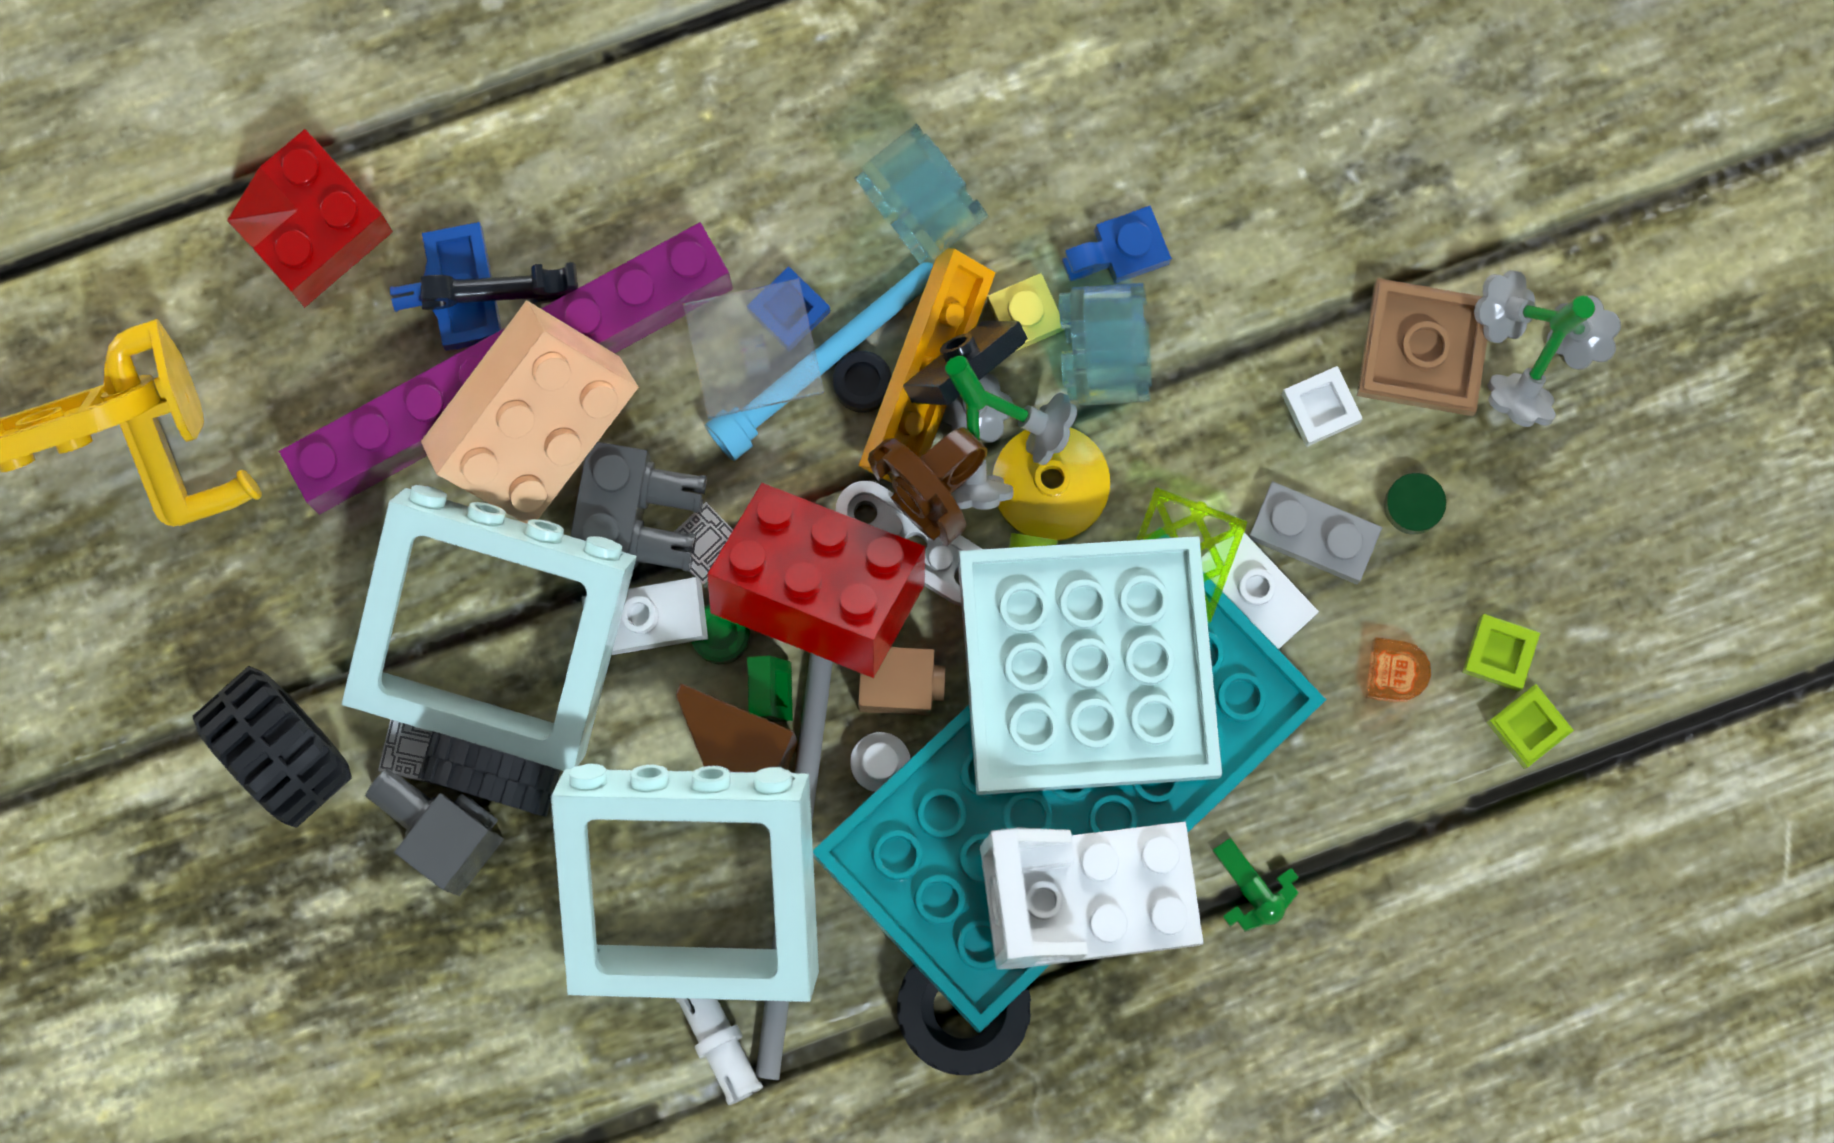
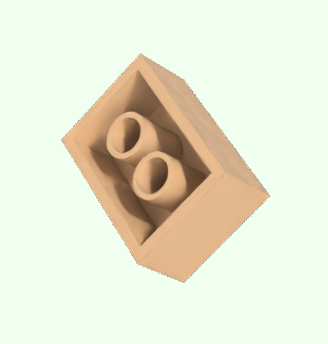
(528, 414)

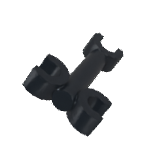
(539, 287)

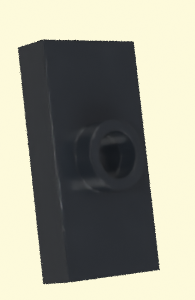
(982, 347)

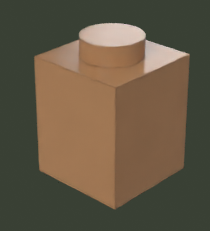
(903, 683)

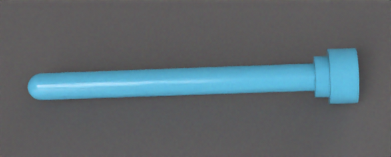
(736, 430)

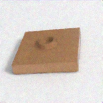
(1423, 348)

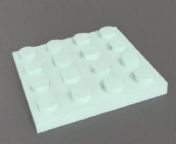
(1088, 665)

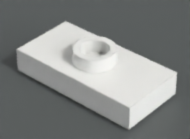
(1262, 592)
(661, 616)

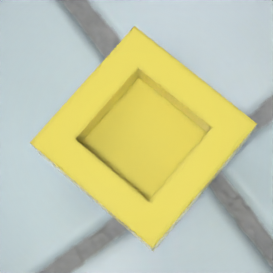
(1030, 305)

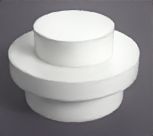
(877, 759)

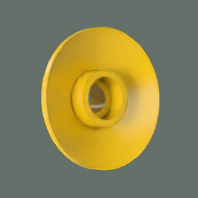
(1058, 511)

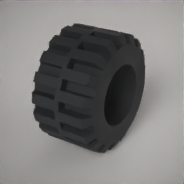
(271, 747)

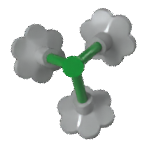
(1578, 332)
(982, 413)

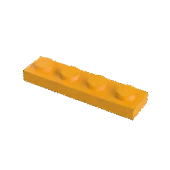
(946, 309)

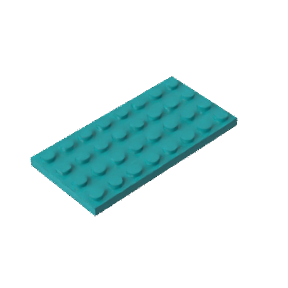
(917, 840)

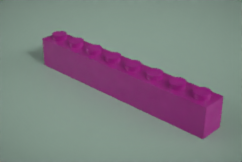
(609, 310)

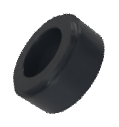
(861, 381)

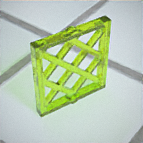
(1199, 511)

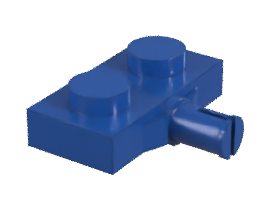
(462, 255)

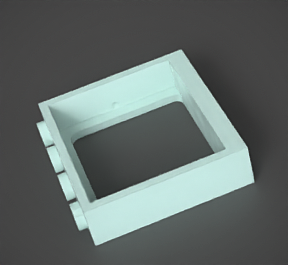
(539, 545)
(703, 795)

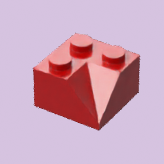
(307, 218)

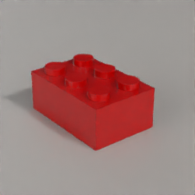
(817, 579)

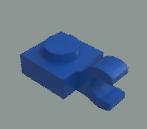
(1124, 246)

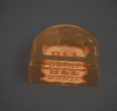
(1397, 671)

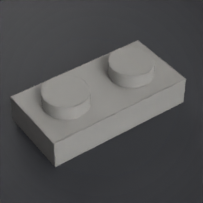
(1315, 533)

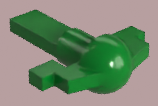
(1268, 907)

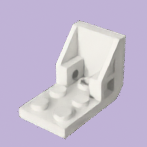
(1089, 894)

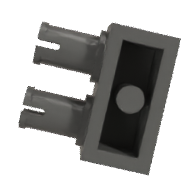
(616, 491)
(443, 836)

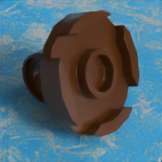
(927, 482)

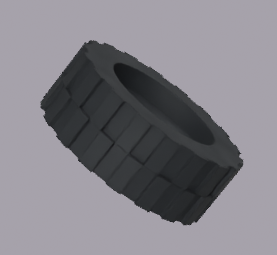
(489, 773)
(955, 1054)

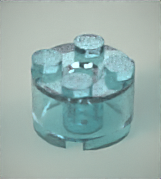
(922, 192)
(1108, 344)

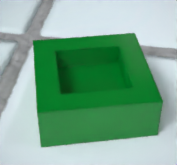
(770, 688)

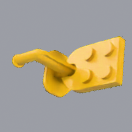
(135, 406)

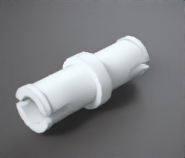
(721, 1047)

